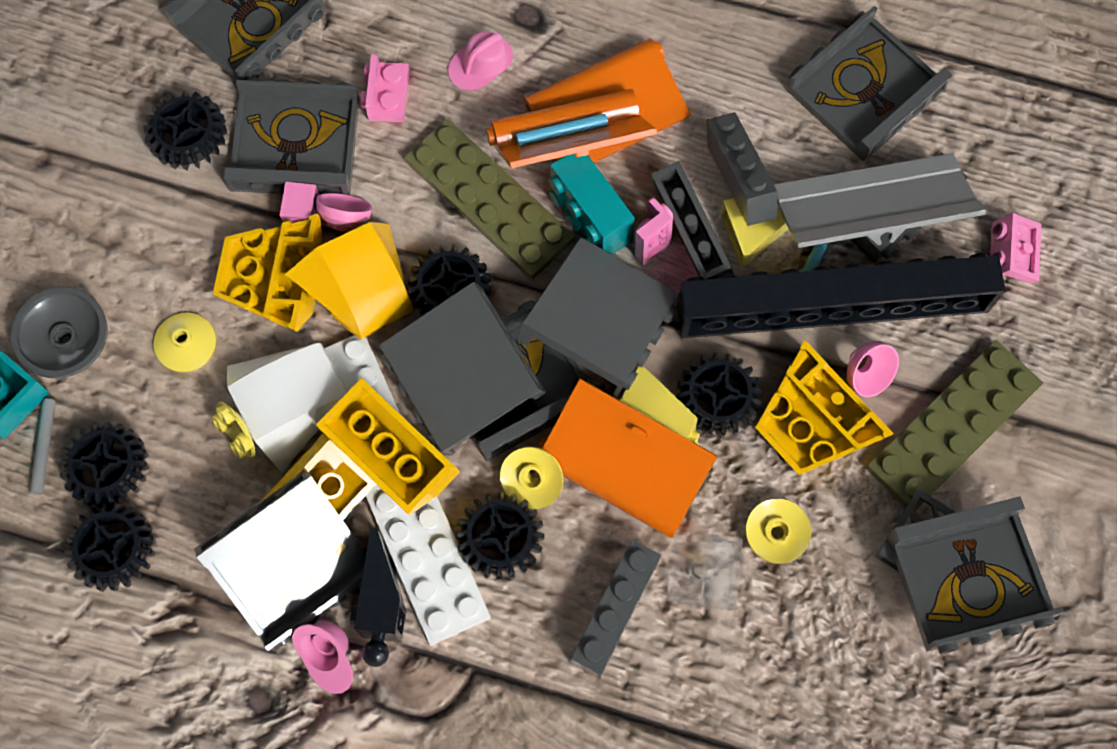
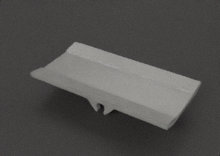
(876, 201)

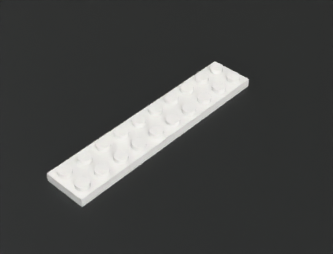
(418, 542)

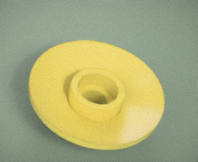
(189, 354)
(517, 480)
(786, 517)

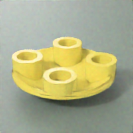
(236, 428)

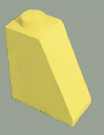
(753, 239)
(657, 402)

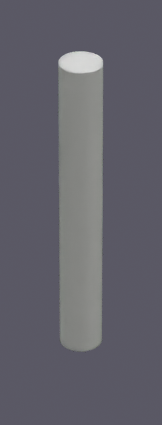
(42, 446)

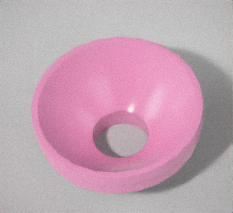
(343, 210)
(878, 370)

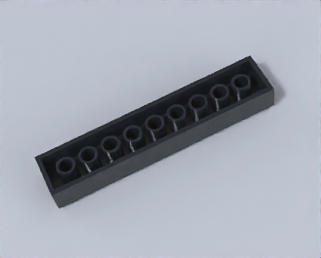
(839, 295)

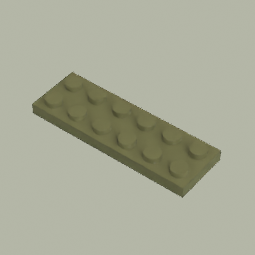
(490, 199)
(954, 424)

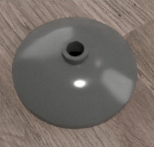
(47, 320)

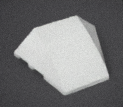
(285, 398)

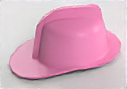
(480, 61)
(324, 654)

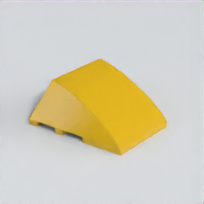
(255, 267)
(357, 279)
(817, 415)

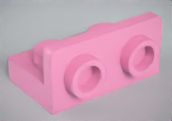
(385, 90)
(653, 233)
(1018, 247)

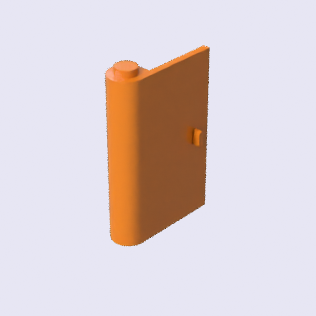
(635, 68)
(623, 126)
(628, 458)

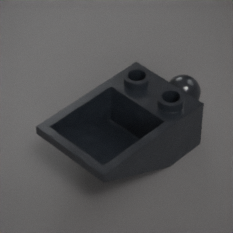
(380, 606)

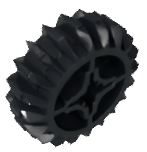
(190, 140)
(421, 290)
(731, 396)
(103, 441)
(97, 524)
(486, 541)

